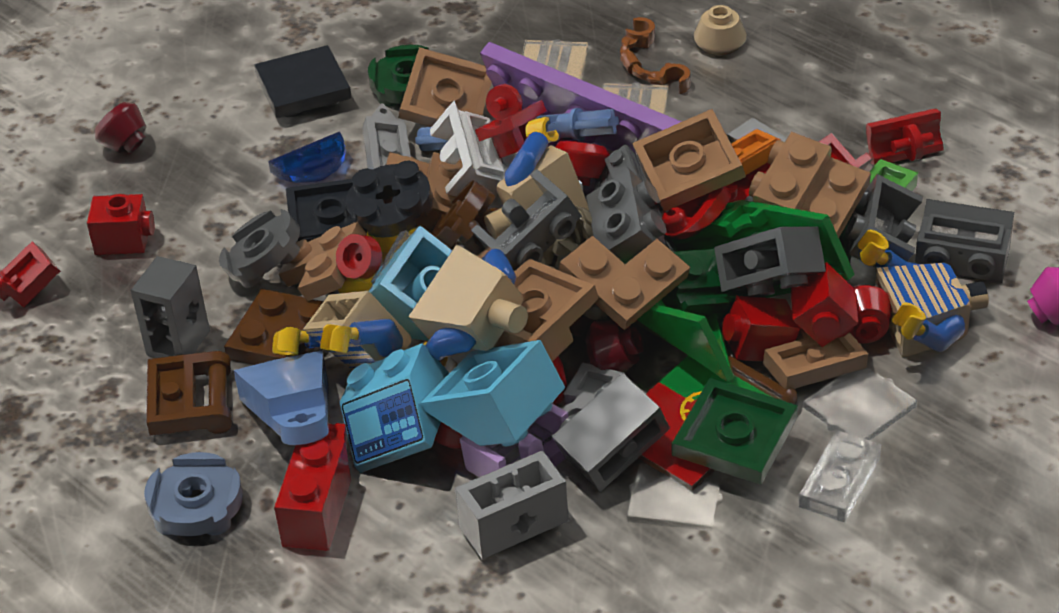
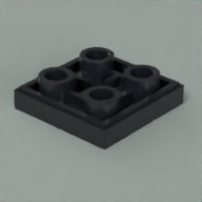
(302, 82)

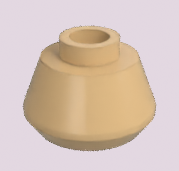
(720, 31)

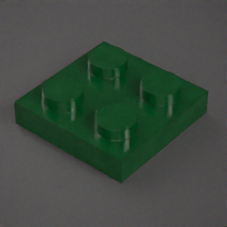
(735, 431)

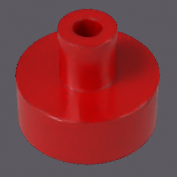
(358, 256)

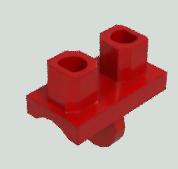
(510, 120)
(905, 137)

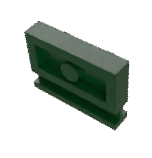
(702, 289)

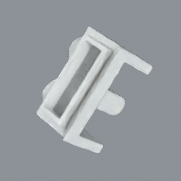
(478, 158)

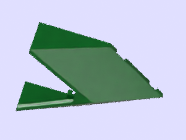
(701, 334)

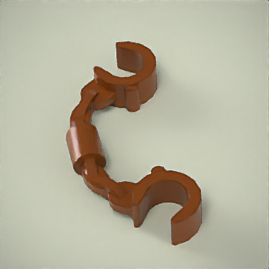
(643, 36)

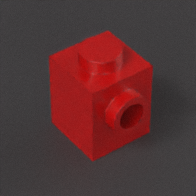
(119, 224)
(825, 306)
(757, 326)

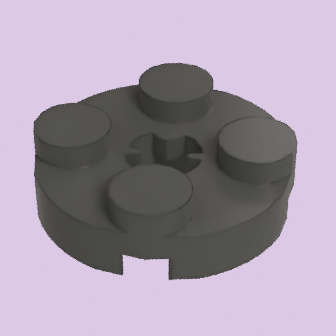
(261, 247)

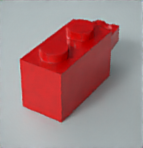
(314, 492)

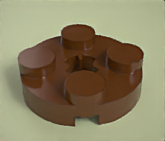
(460, 218)

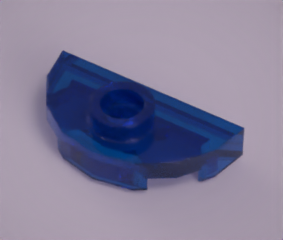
(311, 161)

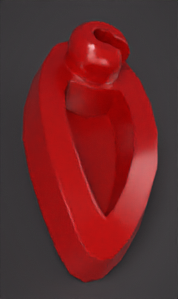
(696, 215)

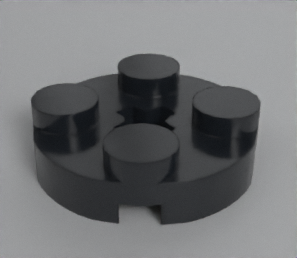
(402, 182)

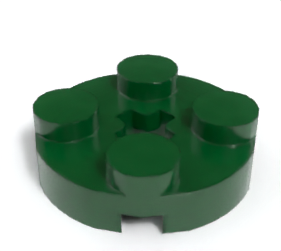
(388, 75)

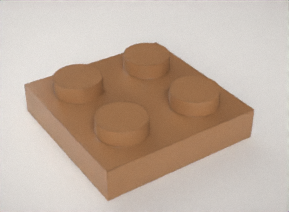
(438, 82)

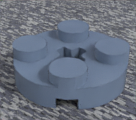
(206, 513)

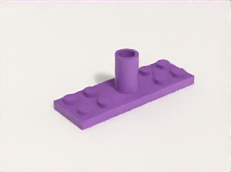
(564, 92)

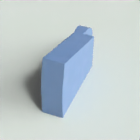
(288, 396)

